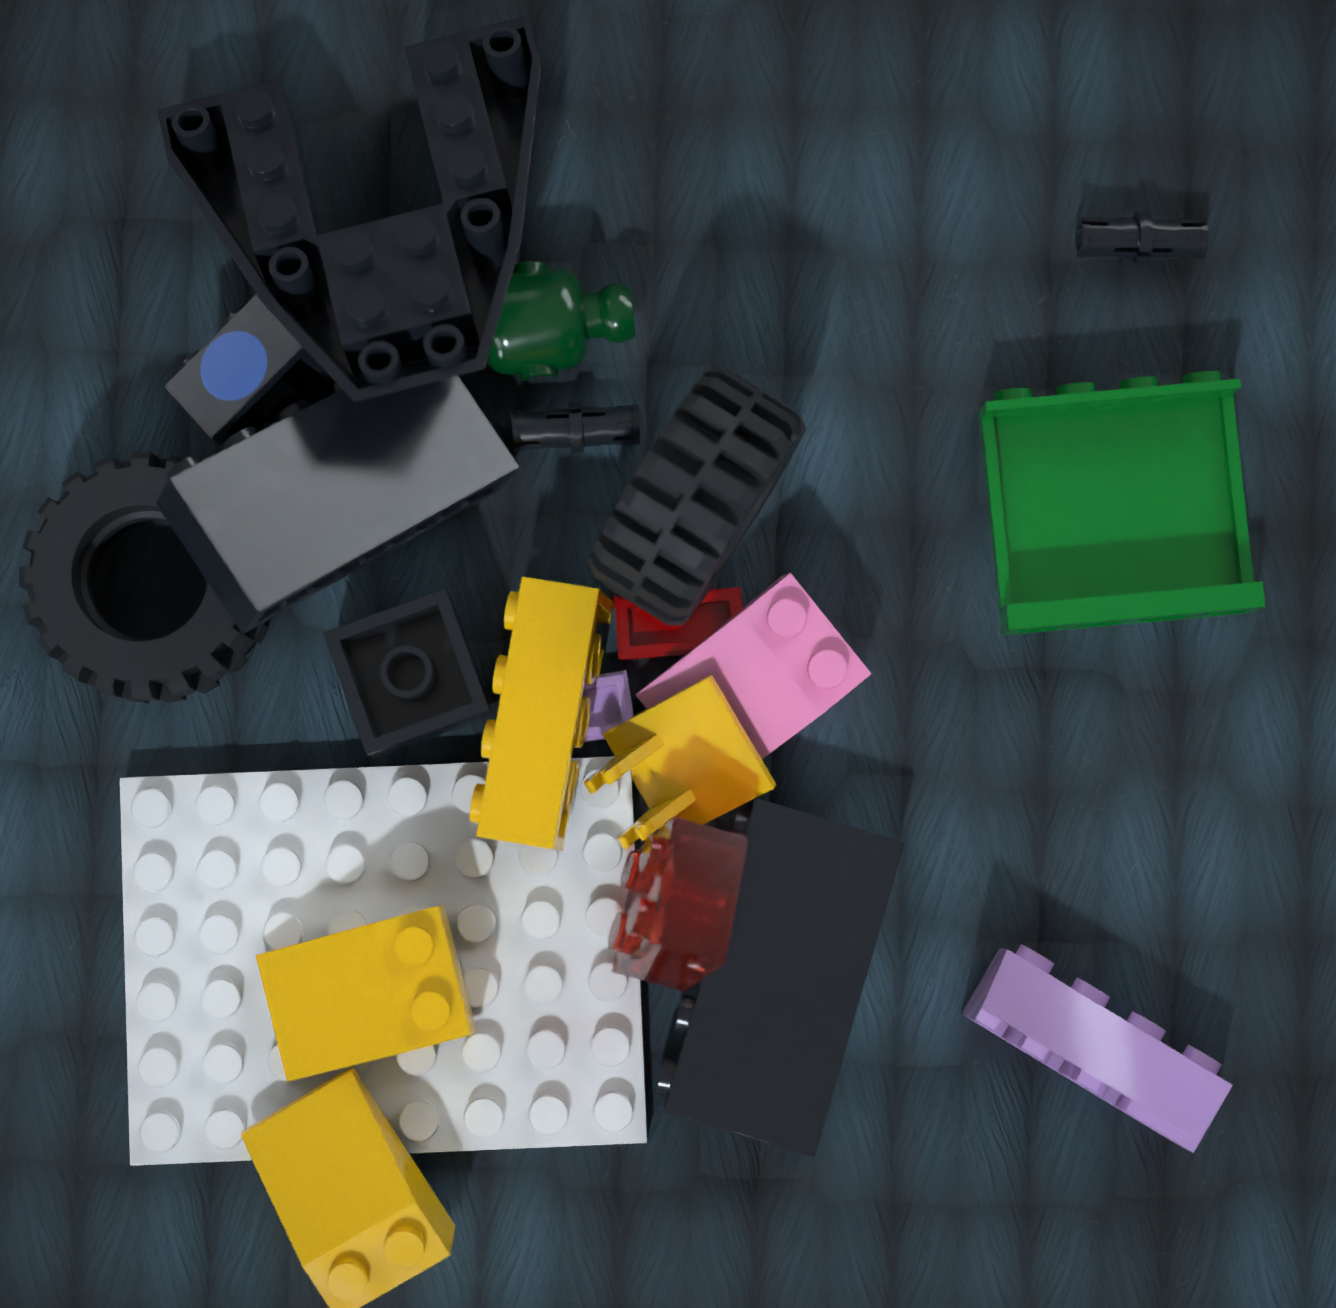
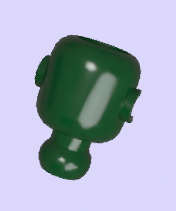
(550, 319)

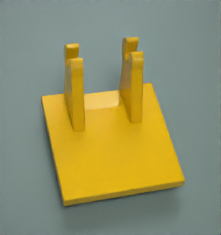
(684, 759)

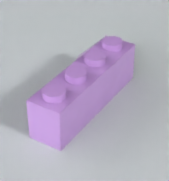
(1097, 1048)

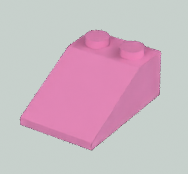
(773, 663)

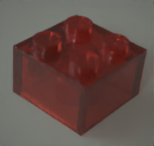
(678, 904)

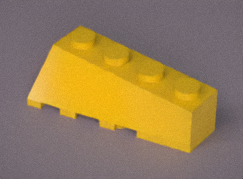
(540, 712)

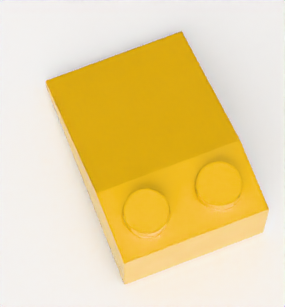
(366, 993)
(348, 1193)

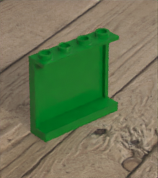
(1117, 504)

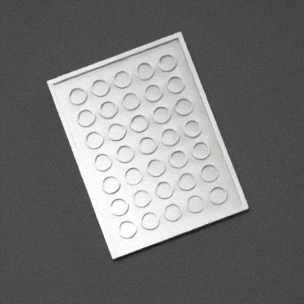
(303, 854)

